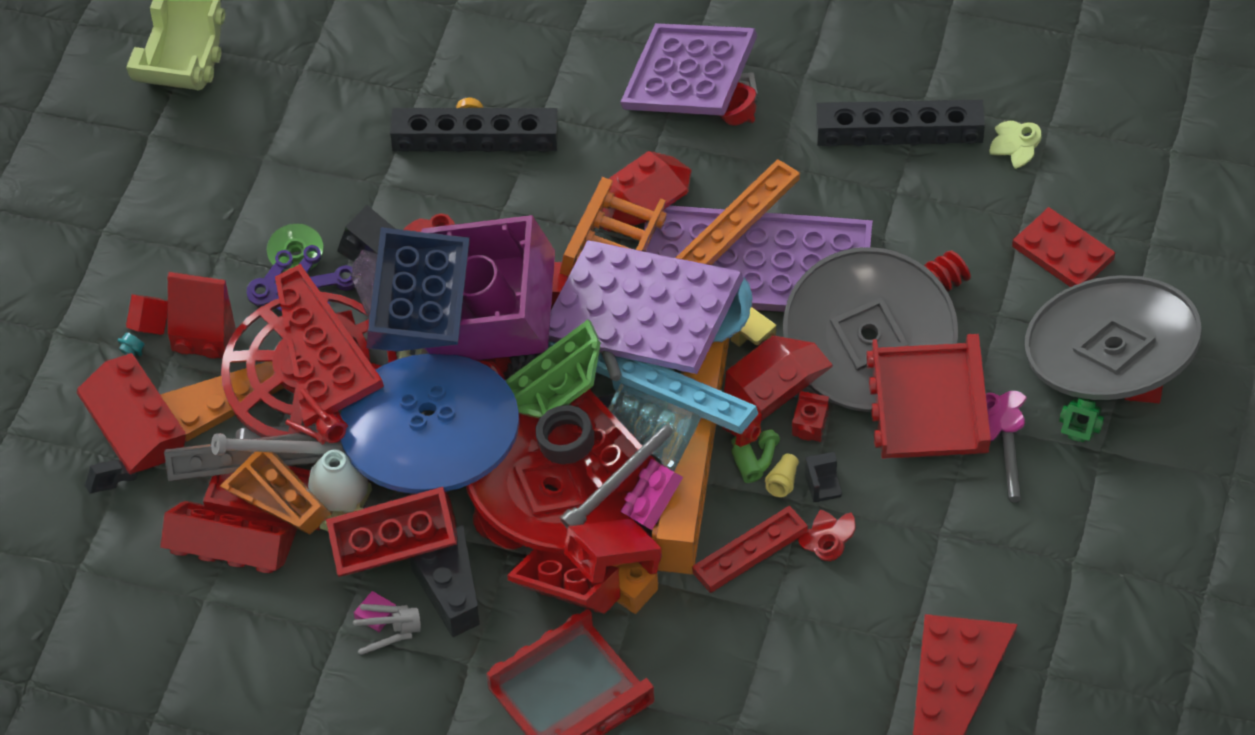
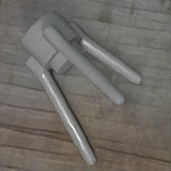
(403, 620)

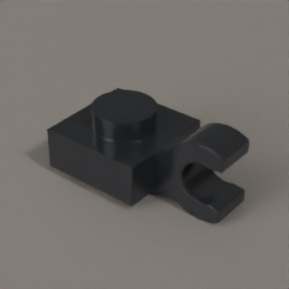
(106, 476)

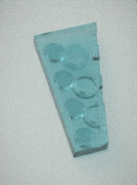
(648, 414)

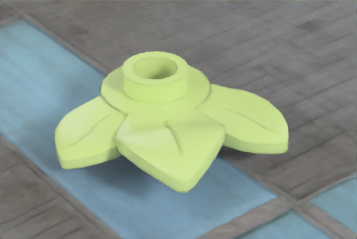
(1013, 142)

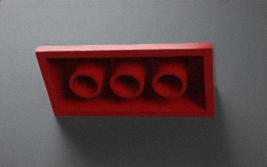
(131, 413)
(392, 531)
(226, 537)

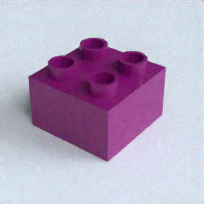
(504, 289)

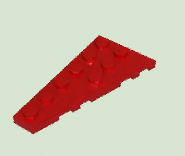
(956, 671)

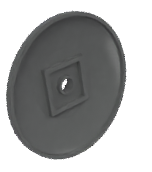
(861, 292)
(1142, 316)

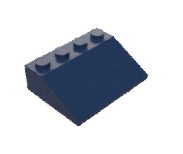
(417, 290)

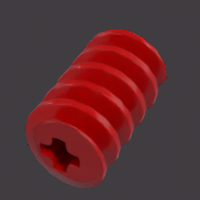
(949, 269)

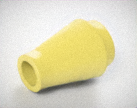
(782, 477)

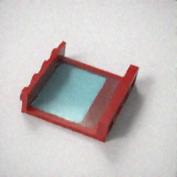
(569, 683)

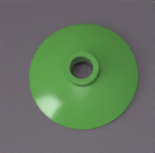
(294, 239)

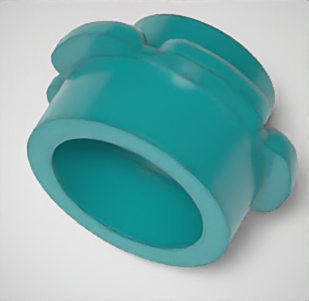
(130, 344)

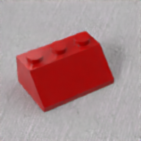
(559, 578)

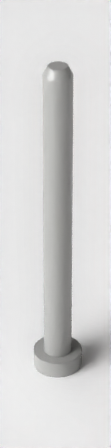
(220, 445)

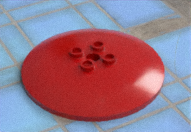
(519, 504)

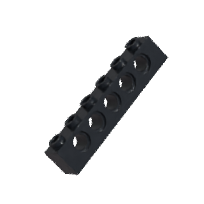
(900, 122)
(474, 129)

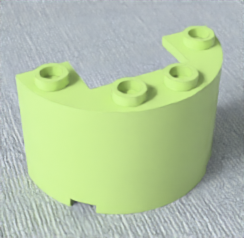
(180, 45)

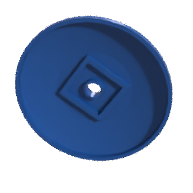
(450, 449)

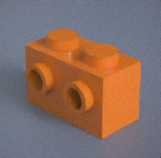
(635, 586)

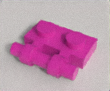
(651, 494)

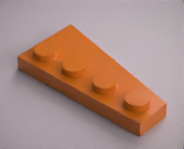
(205, 403)

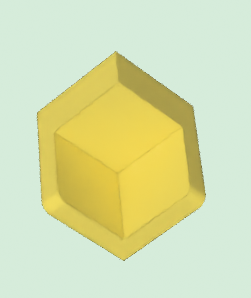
(756, 329)

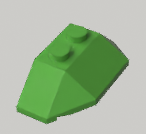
(558, 373)

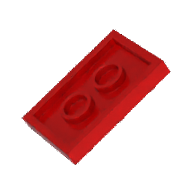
(1063, 248)

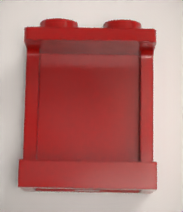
(608, 544)

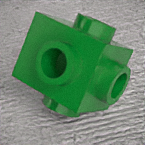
(1074, 427)

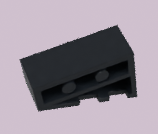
(362, 233)

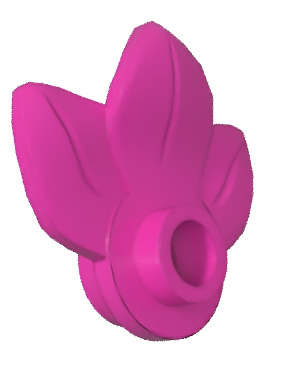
(1004, 412)

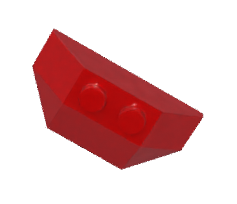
(646, 182)
(775, 372)

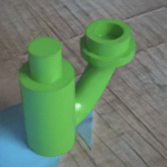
(746, 461)

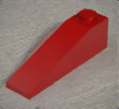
(611, 446)

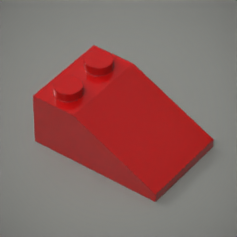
(199, 315)

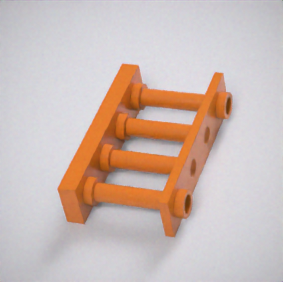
(595, 217)

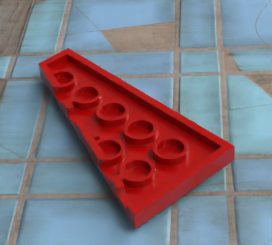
(321, 348)

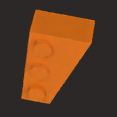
(276, 490)

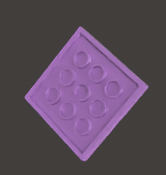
(689, 69)

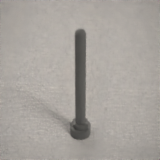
(578, 516)

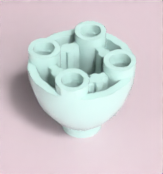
(337, 482)

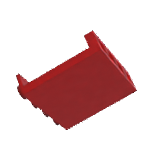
(929, 399)

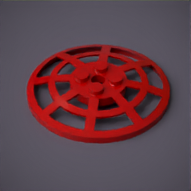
(281, 365)

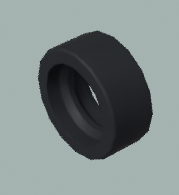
(561, 416)

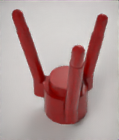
(329, 426)

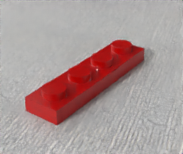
(749, 549)

